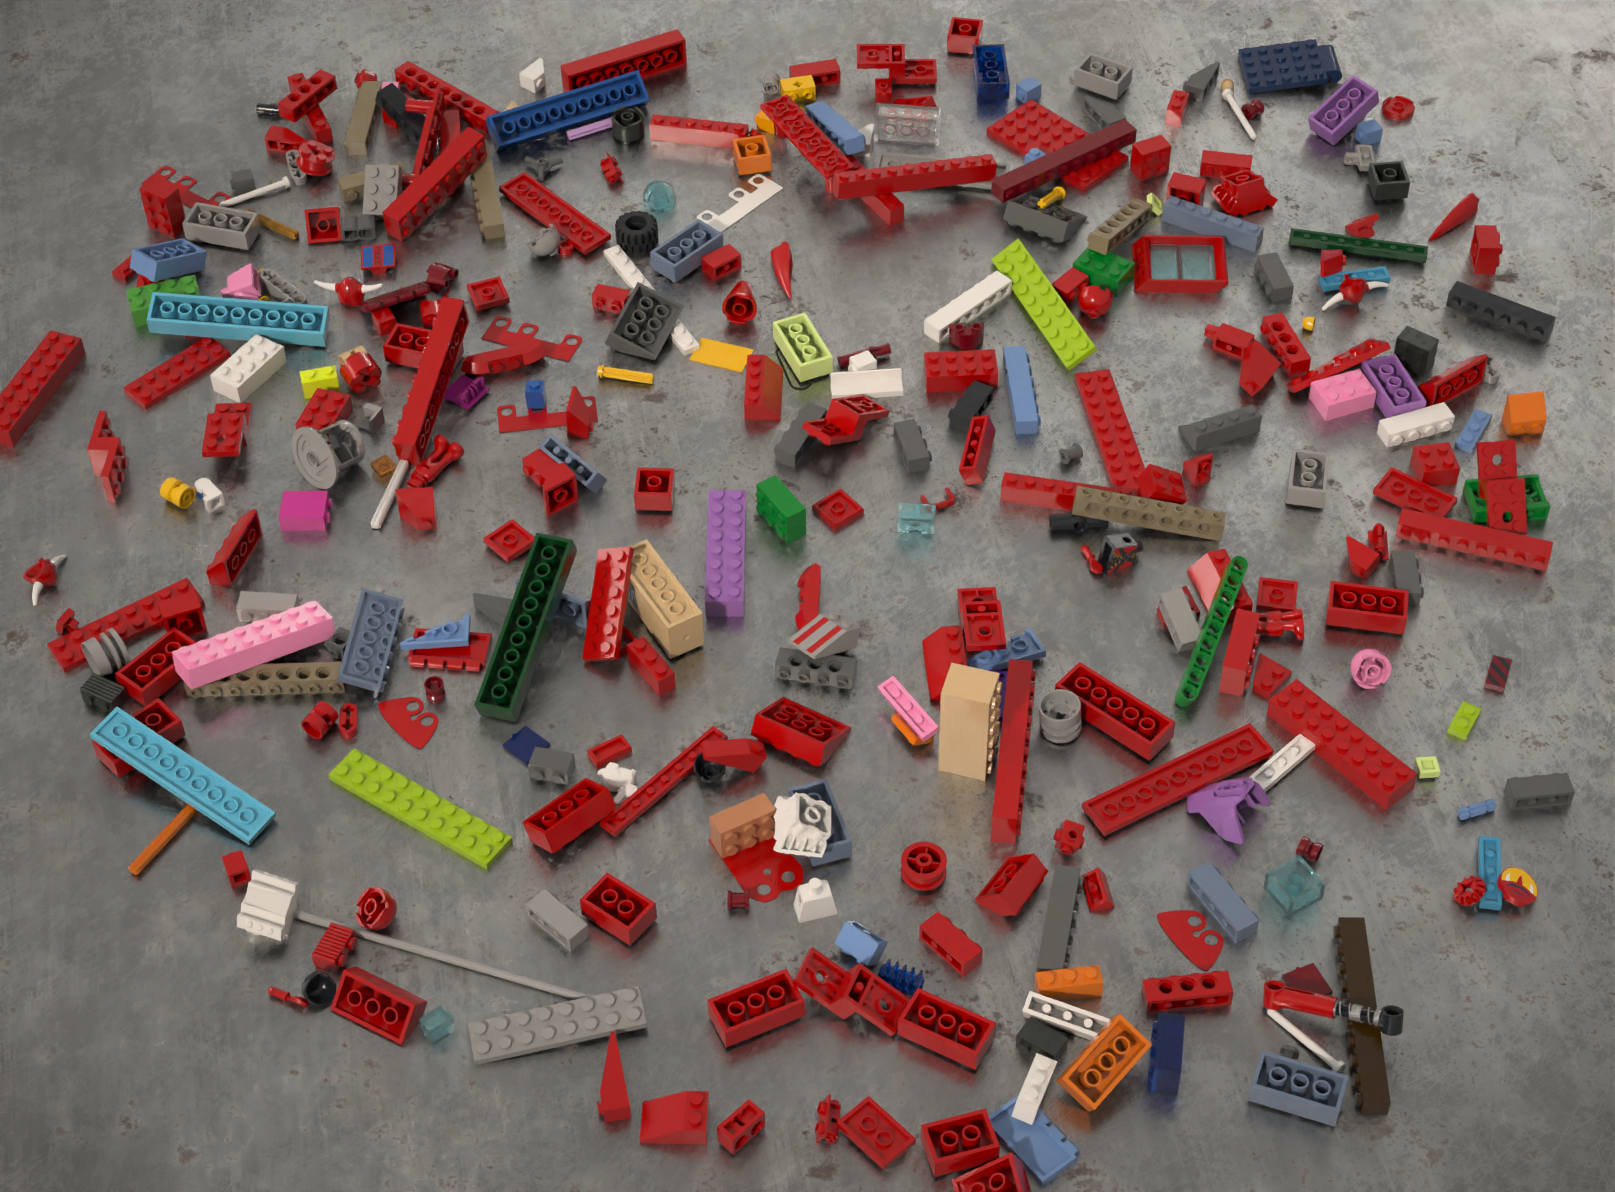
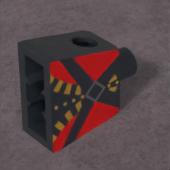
(1118, 552)

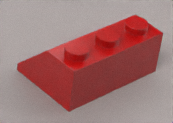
(1012, 884)

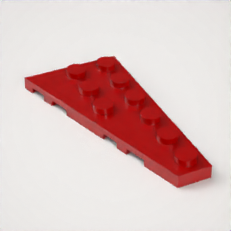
(1340, 363)

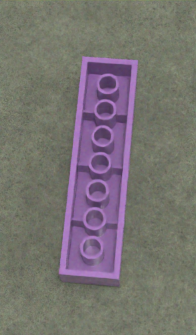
(725, 553)

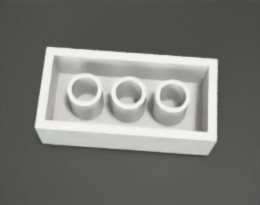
(248, 368)

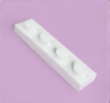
(1283, 762)

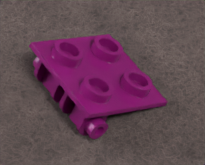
(466, 391)

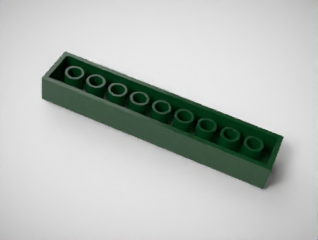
(526, 627)

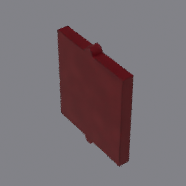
(1307, 979)

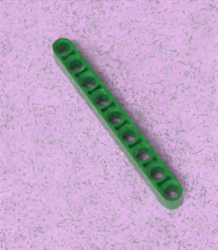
(1207, 637)

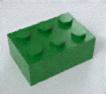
(1106, 270)
(781, 509)

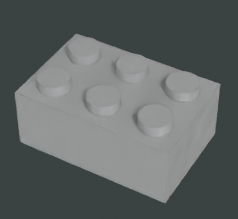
(1103, 75)
(381, 188)
(1308, 478)

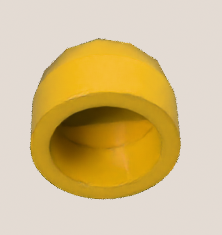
(1308, 323)

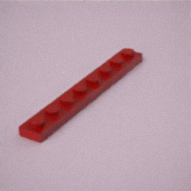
(657, 786)

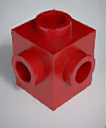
(1069, 837)

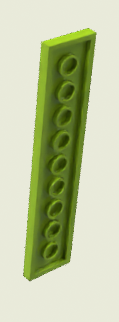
(1044, 305)
(421, 808)

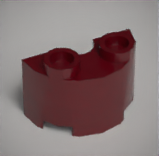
(439, 277)
(966, 337)

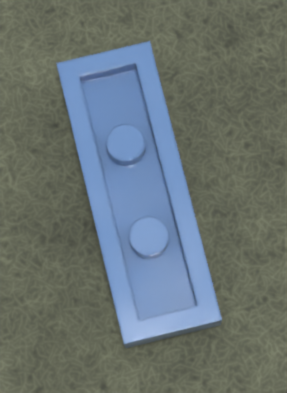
(1473, 431)

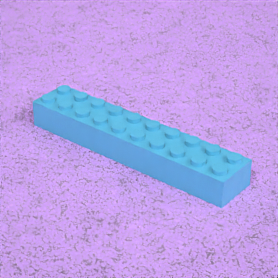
(238, 319)

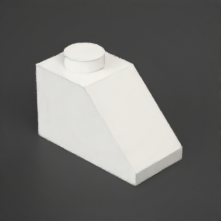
(533, 76)
(868, 132)

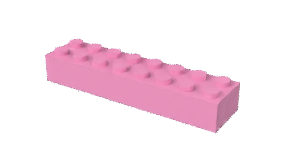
(253, 644)

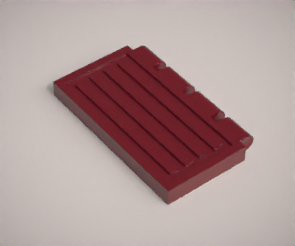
(394, 297)

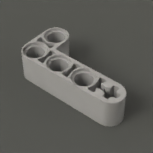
(281, 288)

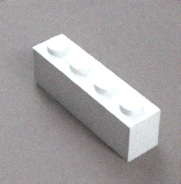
(1415, 424)
(1063, 1016)

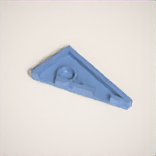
(442, 636)

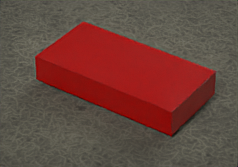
(609, 751)

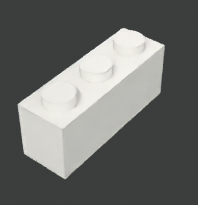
(1034, 1088)

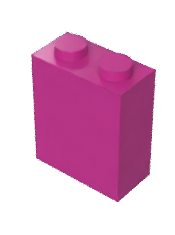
(305, 510)

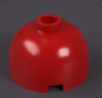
(1095, 301)
(376, 908)

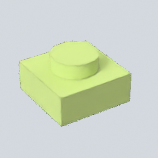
(1157, 204)
(1427, 767)

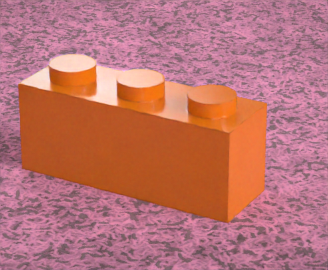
(1070, 983)

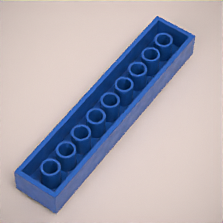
(566, 110)

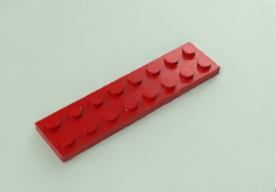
(552, 209)
(128, 622)

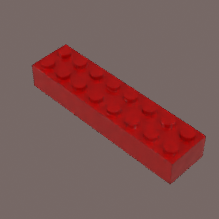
(648, 56)
(435, 184)
(37, 383)
(1342, 744)

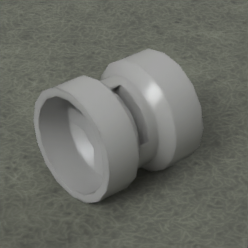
(771, 83)

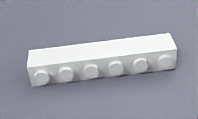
(968, 305)

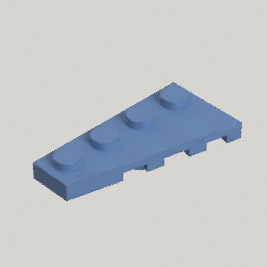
(1021, 647)

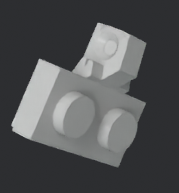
(1362, 157)

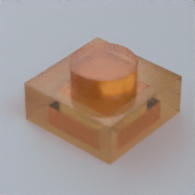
(383, 466)

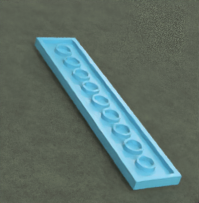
(183, 775)

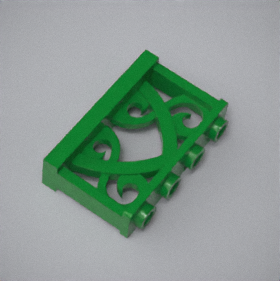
(1534, 510)

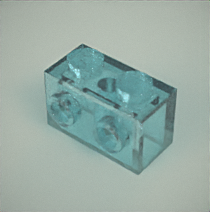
(916, 518)

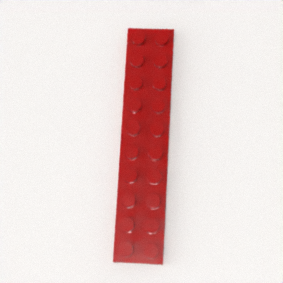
(1111, 430)
(1177, 779)

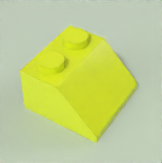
(321, 378)

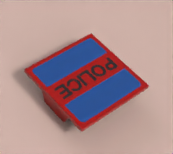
(378, 257)

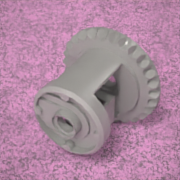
(318, 460)

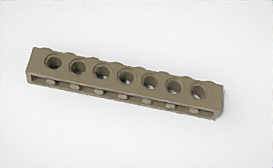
(1148, 513)
(274, 680)

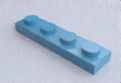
(1371, 274)
(1488, 870)

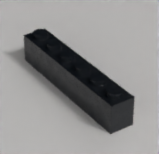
(1500, 311)

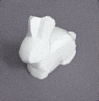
(619, 780)

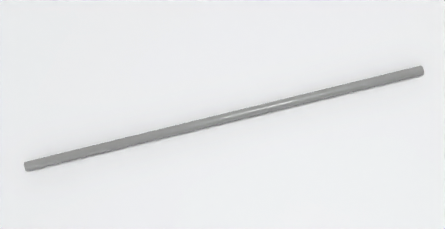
(446, 957)

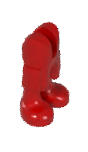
(1273, 624)

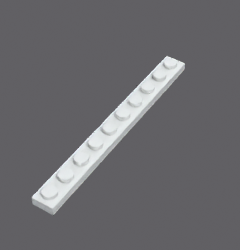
(631, 275)

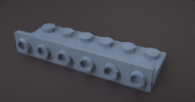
(371, 641)

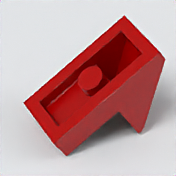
(1363, 226)

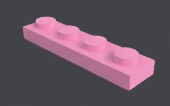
(908, 708)

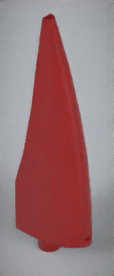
(1460, 213)
(783, 266)

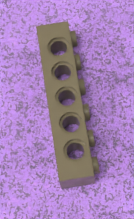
(1119, 226)

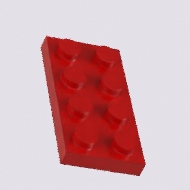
(1414, 494)

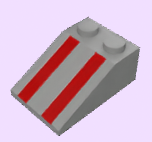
(826, 635)

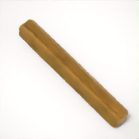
(277, 226)

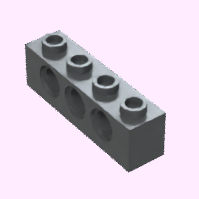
(828, 670)

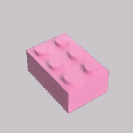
(1342, 394)

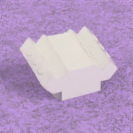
(801, 825)
(268, 905)

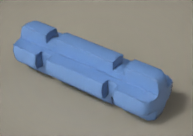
(1476, 809)

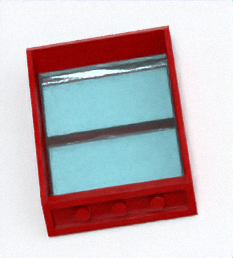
(1180, 264)

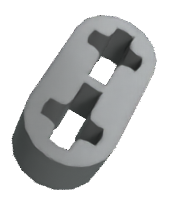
(1492, 371)

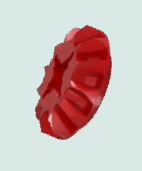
(1467, 897)

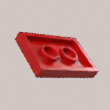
(876, 1132)

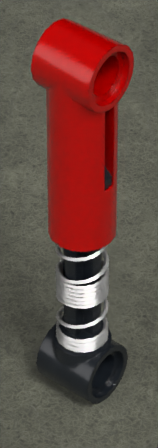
(1279, 996)

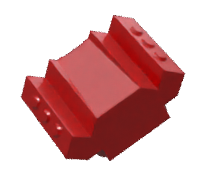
(1243, 193)

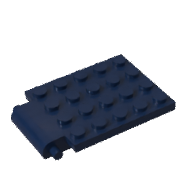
(1289, 66)

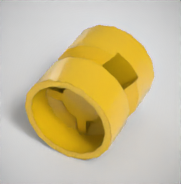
(177, 492)

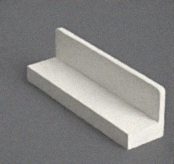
(867, 382)

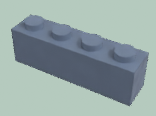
(582, 470)
(1222, 902)

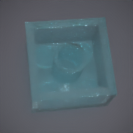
(1294, 885)

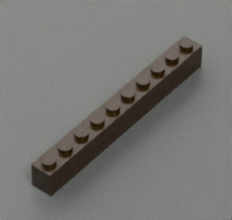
(1364, 1038)

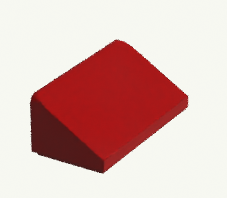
(1097, 890)

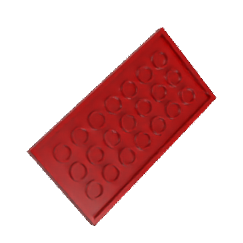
(1040, 128)

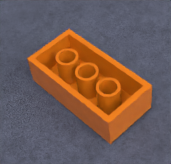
(1104, 1062)

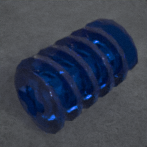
(901, 977)

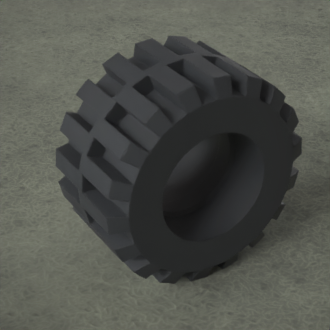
(636, 232)

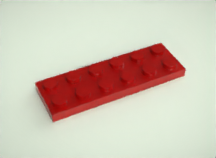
(176, 372)
(608, 604)

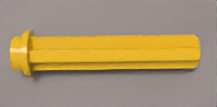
(1057, 194)
(625, 374)

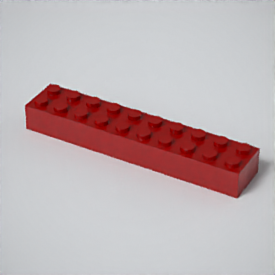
(431, 381)
(1013, 752)

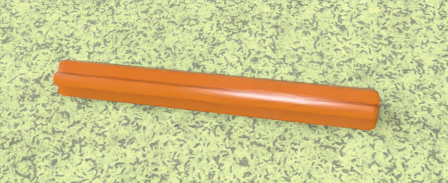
(162, 839)

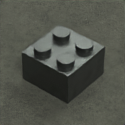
(1388, 180)
(1416, 350)

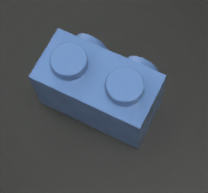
(861, 943)

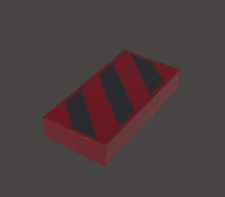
(1498, 673)

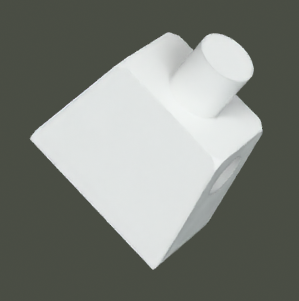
(814, 901)

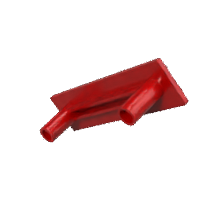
(434, 115)
(807, 137)

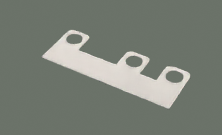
(744, 205)

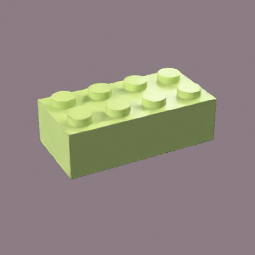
(802, 347)

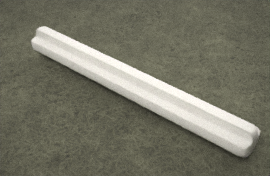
(389, 494)

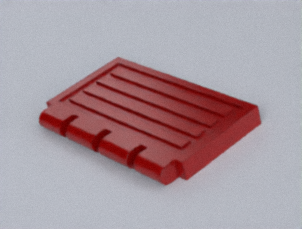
(455, 658)

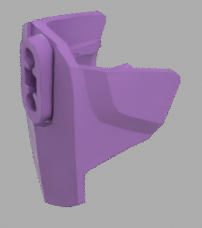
(1220, 803)

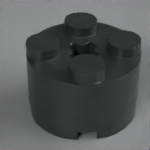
(628, 124)

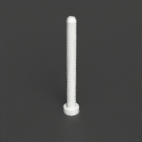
(1228, 94)
(284, 182)
(1338, 1066)

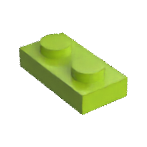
(1464, 720)

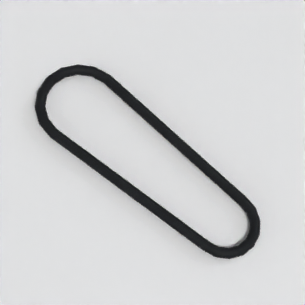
(786, 374)

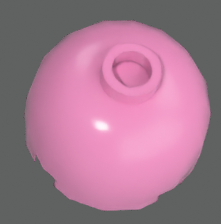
(1370, 668)

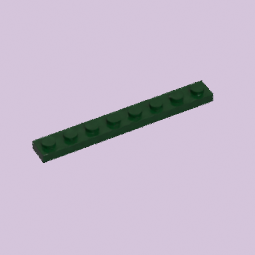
(1358, 245)

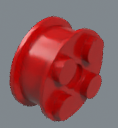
(315, 158)
(923, 866)

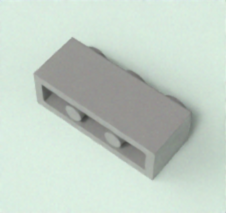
(261, 605)
(1179, 619)
(558, 920)

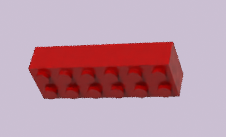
(1118, 712)

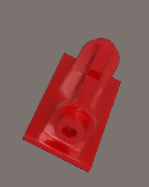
(611, 170)
(1378, 541)
(828, 1112)

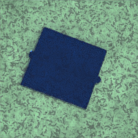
(523, 744)

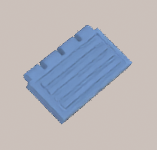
(1036, 1144)

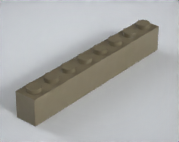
(487, 199)

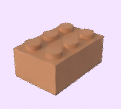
(742, 825)

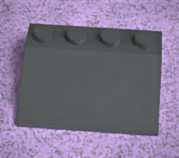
(1048, 222)
(644, 323)

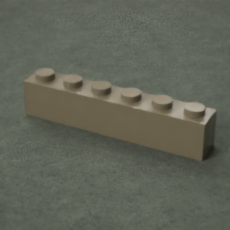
(363, 119)

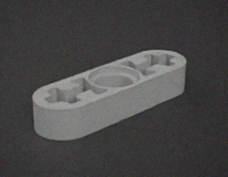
(295, 171)

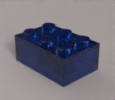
(1166, 1053)

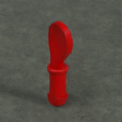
(1094, 566)
(285, 996)

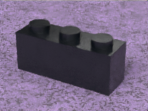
(972, 404)

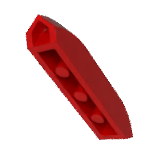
(503, 359)
(809, 586)

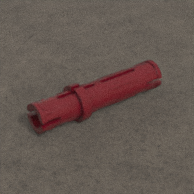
(875, 351)

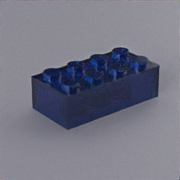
(990, 72)

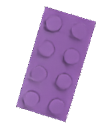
(1343, 110)
(1393, 385)

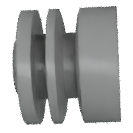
(110, 651)
(1060, 716)

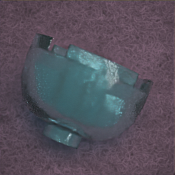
(659, 196)

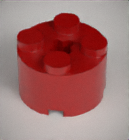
(361, 372)

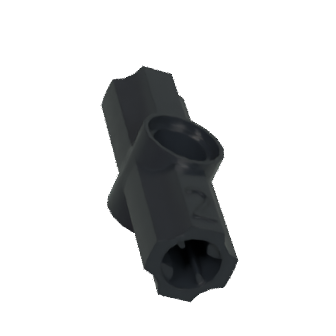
(1076, 523)

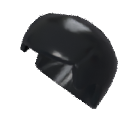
(708, 771)
(319, 988)

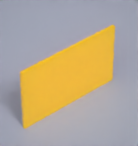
(721, 354)

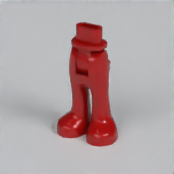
(428, 468)

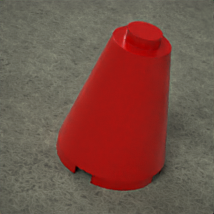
(740, 303)

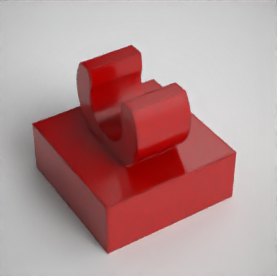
(67, 622)

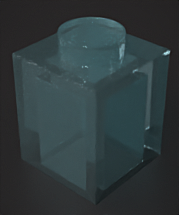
(437, 1025)

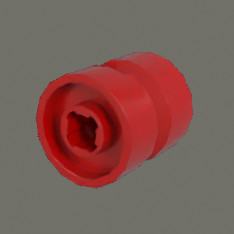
(319, 720)

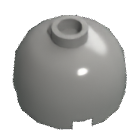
(545, 241)

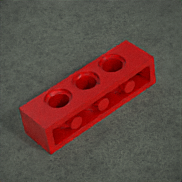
(307, 96)
(1285, 344)
(1179, 999)

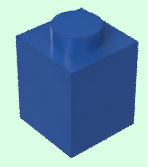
(535, 394)

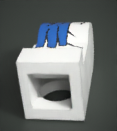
(210, 494)

